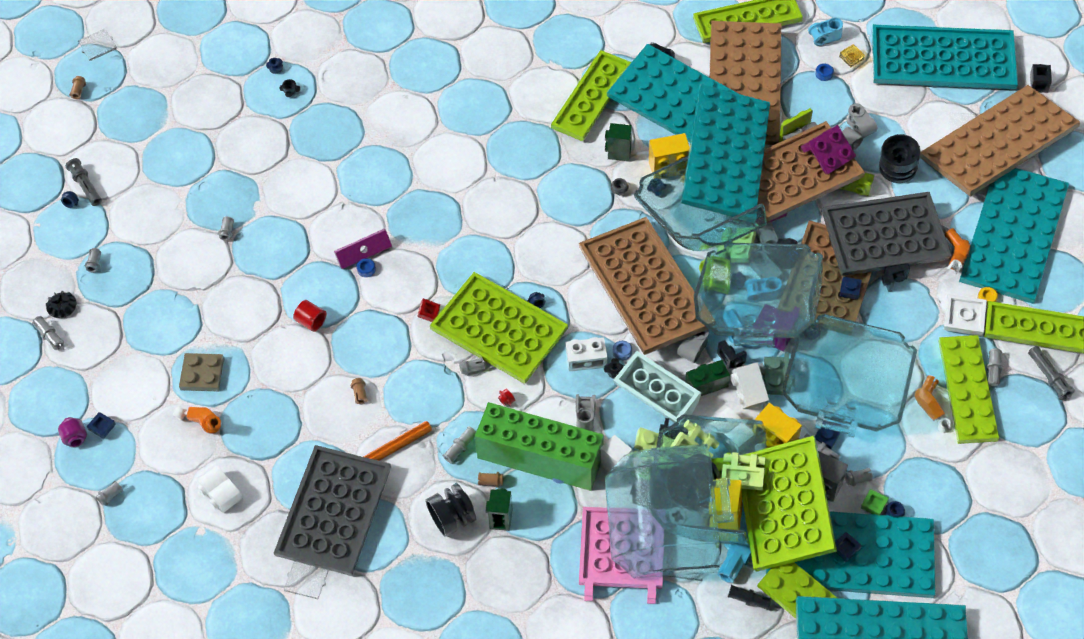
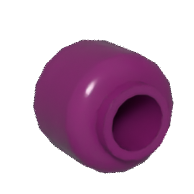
(72, 432)

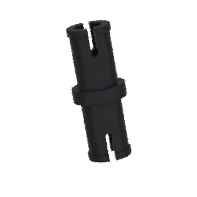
(749, 597)

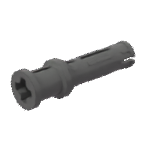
(78, 170)
(1054, 378)

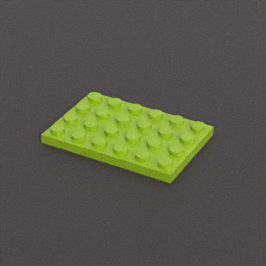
(499, 327)
(792, 512)

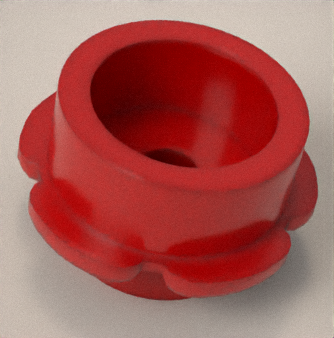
(506, 397)

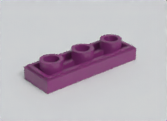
(373, 244)

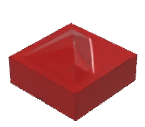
(428, 310)

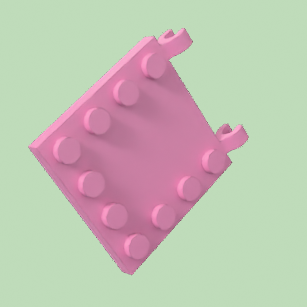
(596, 562)

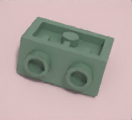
(775, 372)

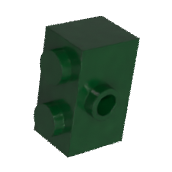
(618, 142)
(709, 377)
(499, 509)

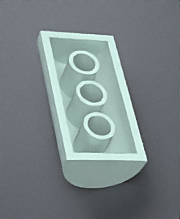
(657, 387)

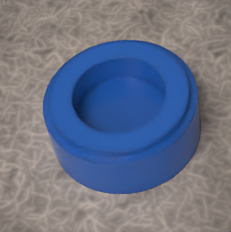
(824, 72)
(366, 267)

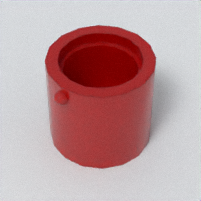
(309, 315)

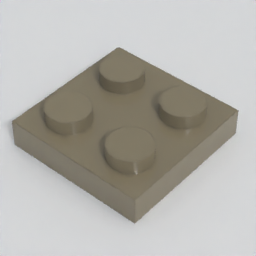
(201, 372)

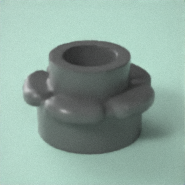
(619, 182)

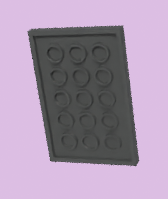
(885, 233)
(333, 510)

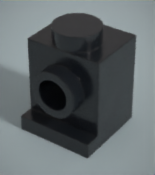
(1041, 77)

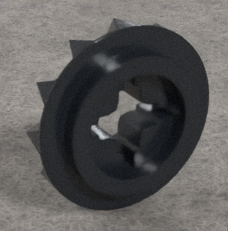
(65, 309)

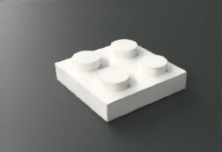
(965, 315)

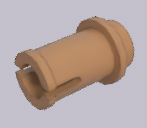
(78, 84)
(358, 387)
(490, 479)

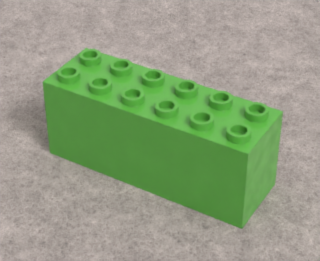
(539, 446)

